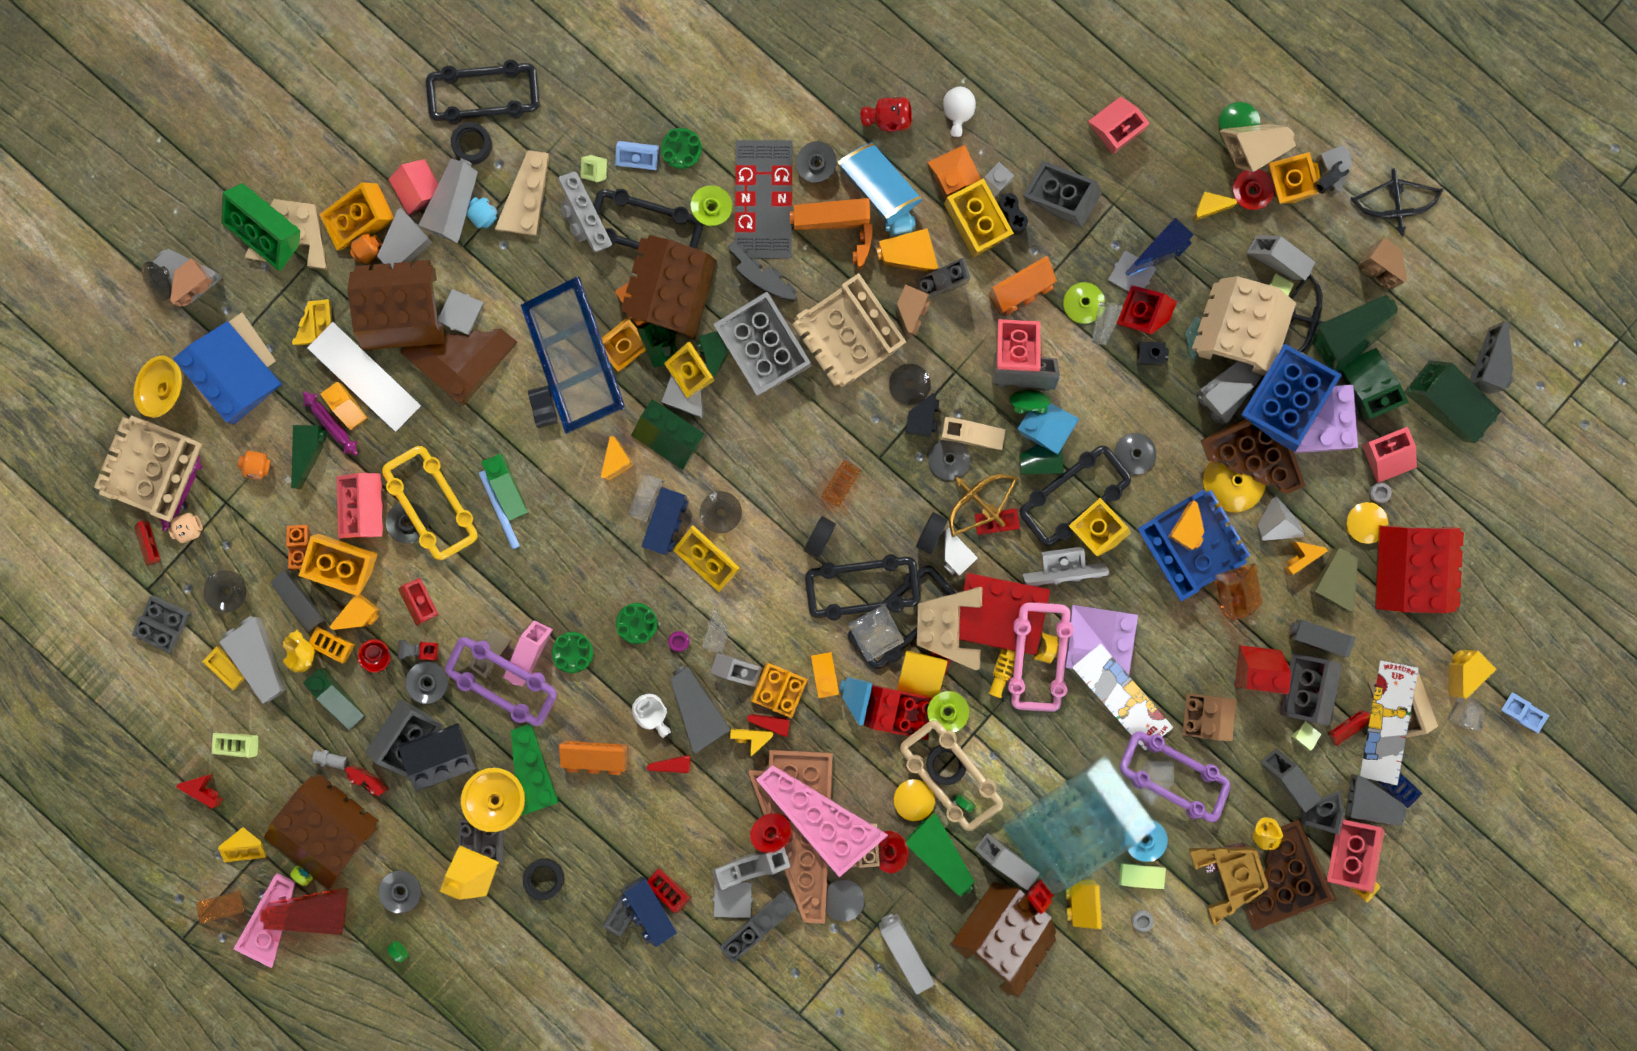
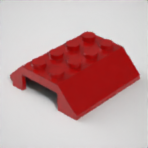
(1419, 569)

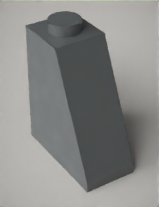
(1322, 638)
(1291, 780)
(1372, 804)

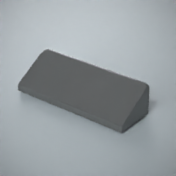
(297, 600)

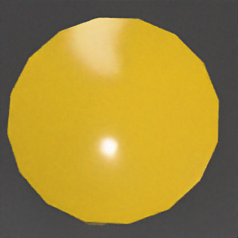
(1364, 522)
(914, 800)

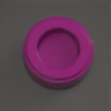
(678, 641)

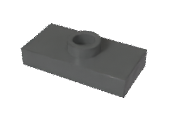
(618, 918)

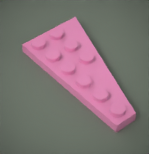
(830, 828)

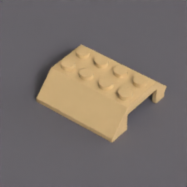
(1244, 322)
(849, 332)
(148, 467)

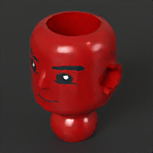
(890, 114)

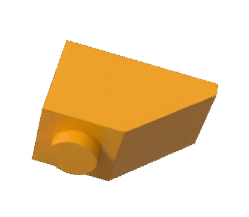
(344, 405)
(1189, 528)
(357, 613)
(824, 675)

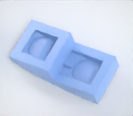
(1524, 713)

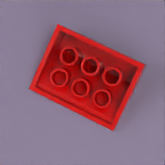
(1000, 608)

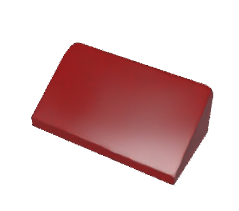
(147, 542)
(418, 601)
(1349, 727)

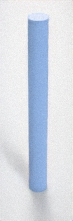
(499, 511)

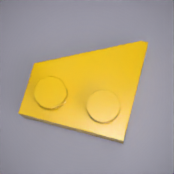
(315, 320)

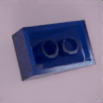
(1170, 242)

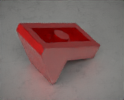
(197, 790)

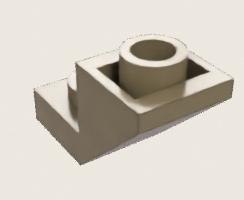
(498, 644)

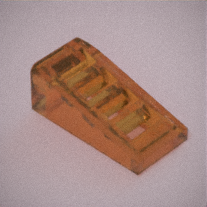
(831, 498)

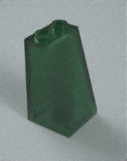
(1353, 332)
(1453, 400)

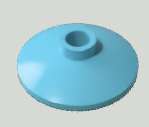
(1153, 848)

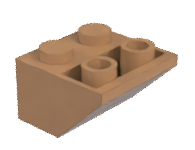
(1385, 264)
(909, 308)
(1209, 717)

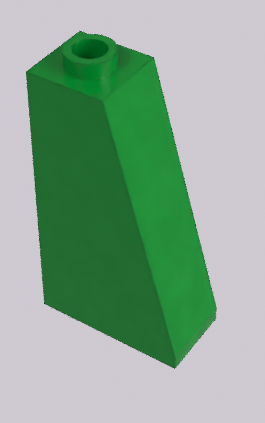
(937, 850)

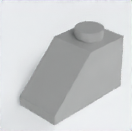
(1331, 157)
(998, 179)
(1224, 395)
(736, 670)

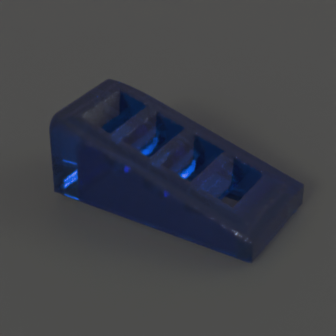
(1411, 798)

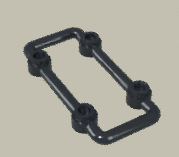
(513, 108)
(622, 198)
(1039, 497)
(830, 570)
(895, 653)

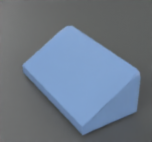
(636, 155)

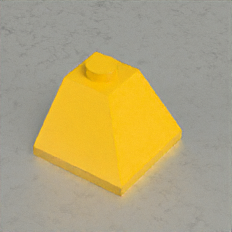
(1100, 528)
(469, 875)

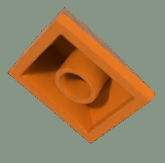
(954, 171)

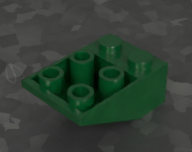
(1373, 385)

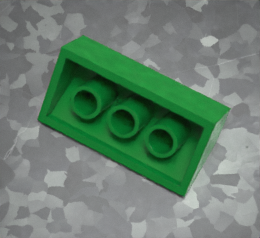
(259, 225)

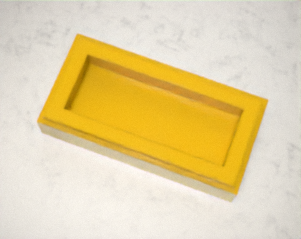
(223, 666)

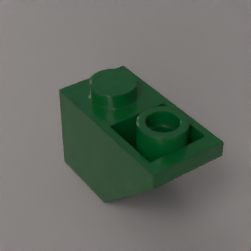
(714, 350)

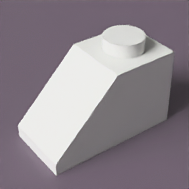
(956, 554)

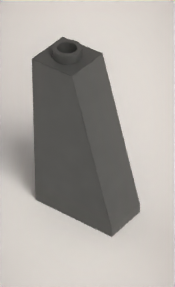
(699, 713)

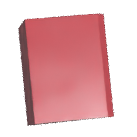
(414, 185)

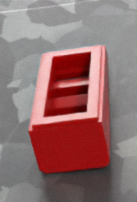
(774, 724)
(675, 765)
(675, 908)

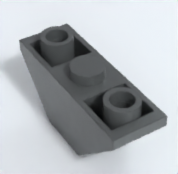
(945, 278)

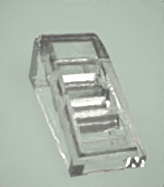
(1105, 321)

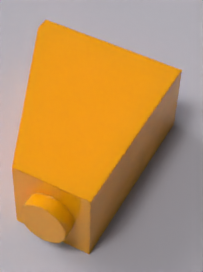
(909, 251)

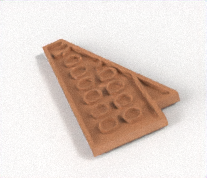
(807, 867)

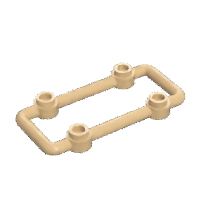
(954, 811)

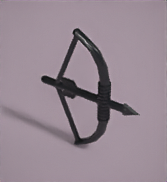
(1396, 189)
(1314, 320)

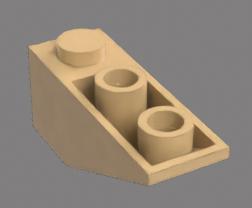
(972, 433)

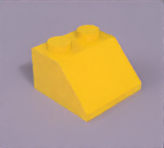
(1468, 672)
(1084, 905)

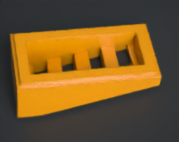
(348, 646)

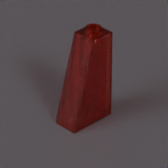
(310, 913)

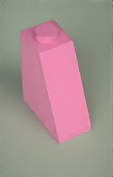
(528, 650)

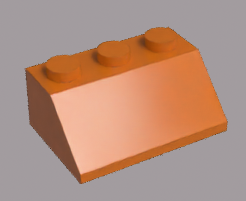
(1023, 286)
(593, 757)

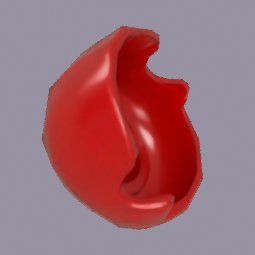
(374, 655)

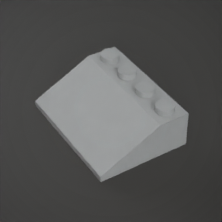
(762, 344)

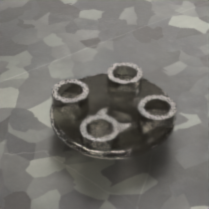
(157, 280)

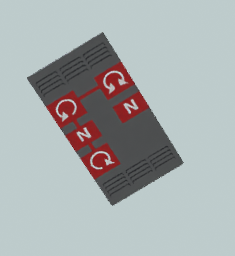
(764, 197)

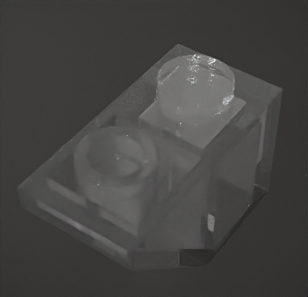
(1161, 773)

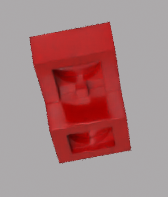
(1009, 516)
(1040, 896)

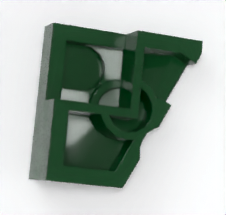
(658, 343)
(1040, 461)

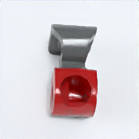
(424, 650)

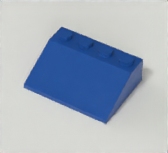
(227, 372)
(1290, 397)

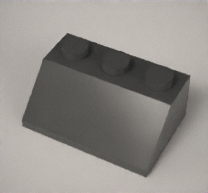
(1043, 380)
(1311, 689)
(401, 726)

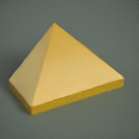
(1212, 204)
(242, 847)

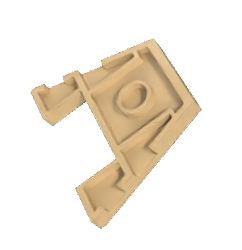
(306, 218)
(940, 626)

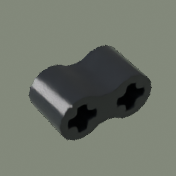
(1013, 213)
(542, 406)

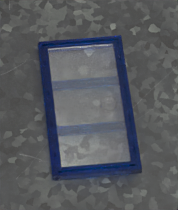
(572, 355)

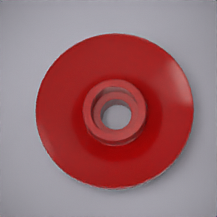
(1260, 182)
(767, 826)
(888, 860)

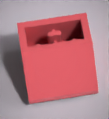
(1118, 124)
(1391, 454)

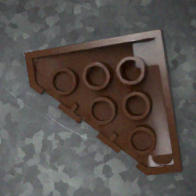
(462, 361)
(1254, 453)
(1293, 880)

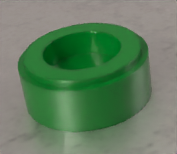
(965, 803)
(397, 951)

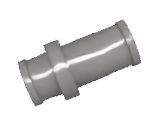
(325, 758)

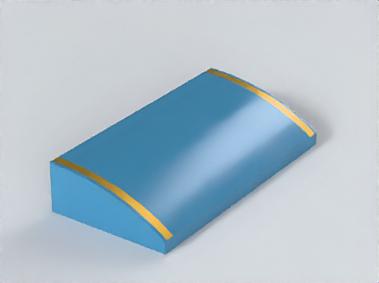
(879, 182)

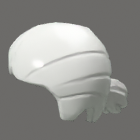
(959, 107)
(650, 713)

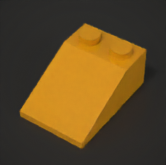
(357, 213)

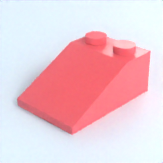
(1018, 345)

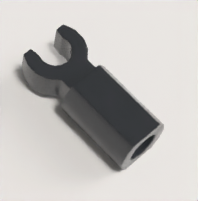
(1330, 178)

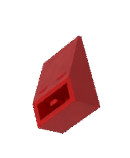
(896, 711)

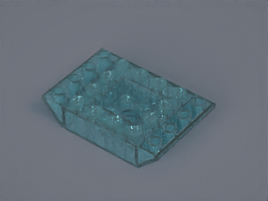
(1098, 804)

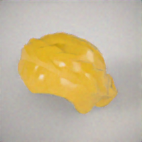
(299, 652)

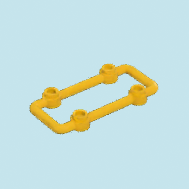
(428, 539)

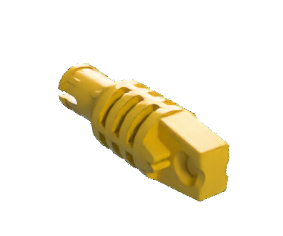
(1002, 672)

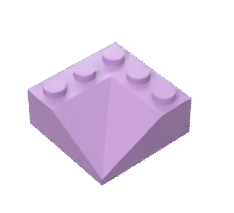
(1334, 425)
(1103, 627)

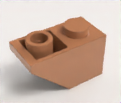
(188, 282)

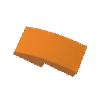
(862, 251)
(297, 542)

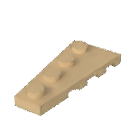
(525, 199)

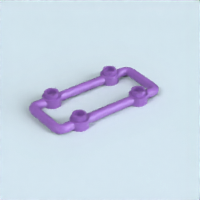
(534, 681)
(1142, 780)

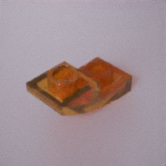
(219, 907)

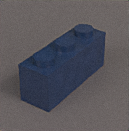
(665, 521)
(647, 912)

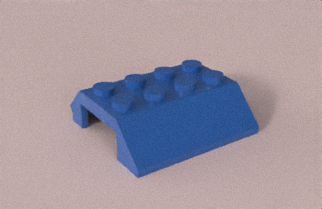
(1194, 568)

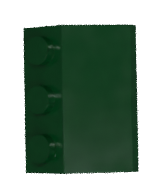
(667, 434)

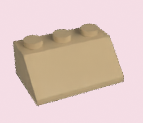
(1421, 715)

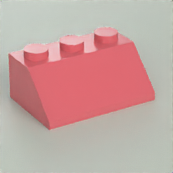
(359, 505)
(1356, 856)

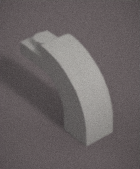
(749, 867)

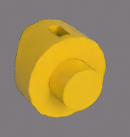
(1048, 649)
(1269, 836)

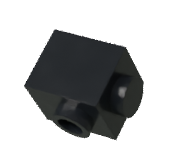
(1152, 353)

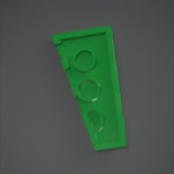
(532, 770)

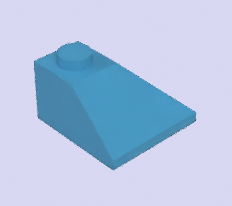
(1048, 428)
(856, 696)

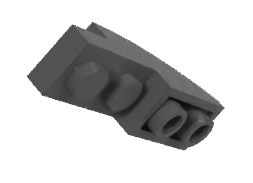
(767, 280)
(758, 926)

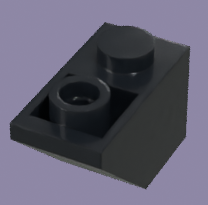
(920, 418)

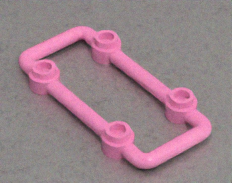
(1022, 628)

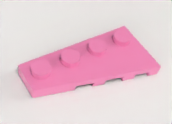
(259, 942)

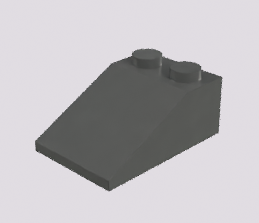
(1063, 193)
(1494, 362)

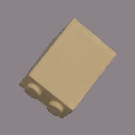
(1257, 145)

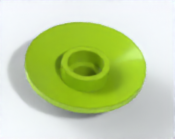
(712, 196)
(1073, 302)
(959, 710)

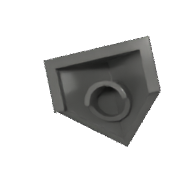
(1326, 814)

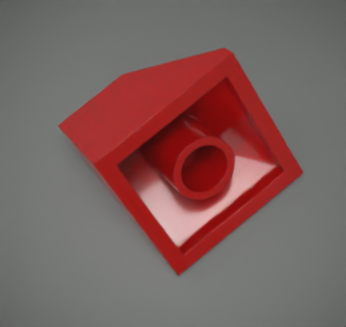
(1146, 310)

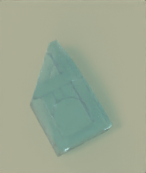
(1190, 335)

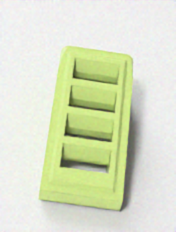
(248, 745)

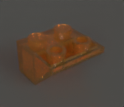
(1239, 592)

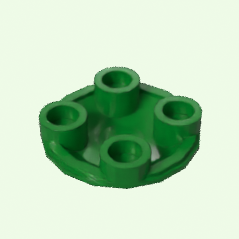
(1238, 115)
(681, 148)
(1029, 401)
(636, 623)
(572, 652)

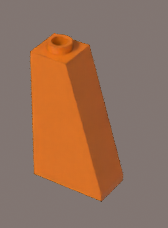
(831, 214)

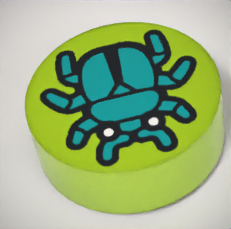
(301, 876)

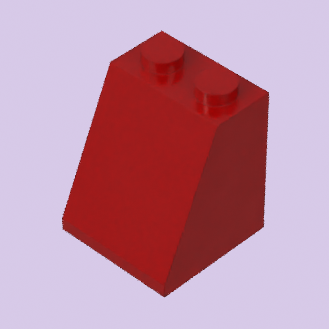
(1262, 670)

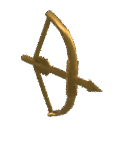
(988, 510)

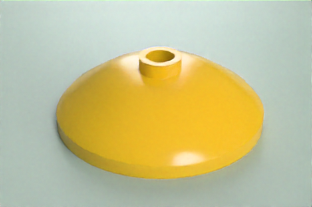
(157, 386)
(1230, 495)
(478, 797)

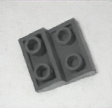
(161, 623)
(485, 843)

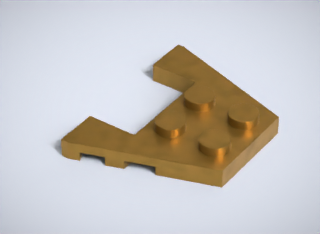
(1240, 874)

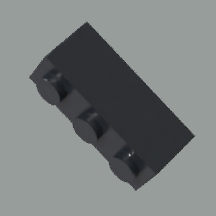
(437, 757)

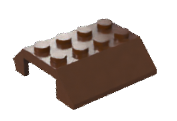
(669, 285)
(394, 305)
(321, 829)
(1007, 936)

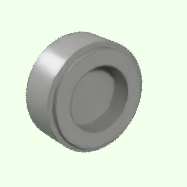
(1380, 493)
(1142, 920)

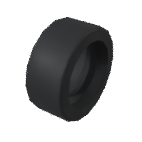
(471, 127)
(931, 533)
(819, 537)
(936, 777)
(532, 891)

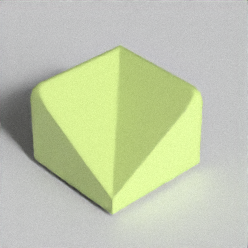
(593, 168)

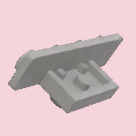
(581, 213)
(1064, 566)

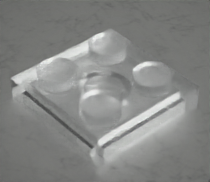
(875, 633)

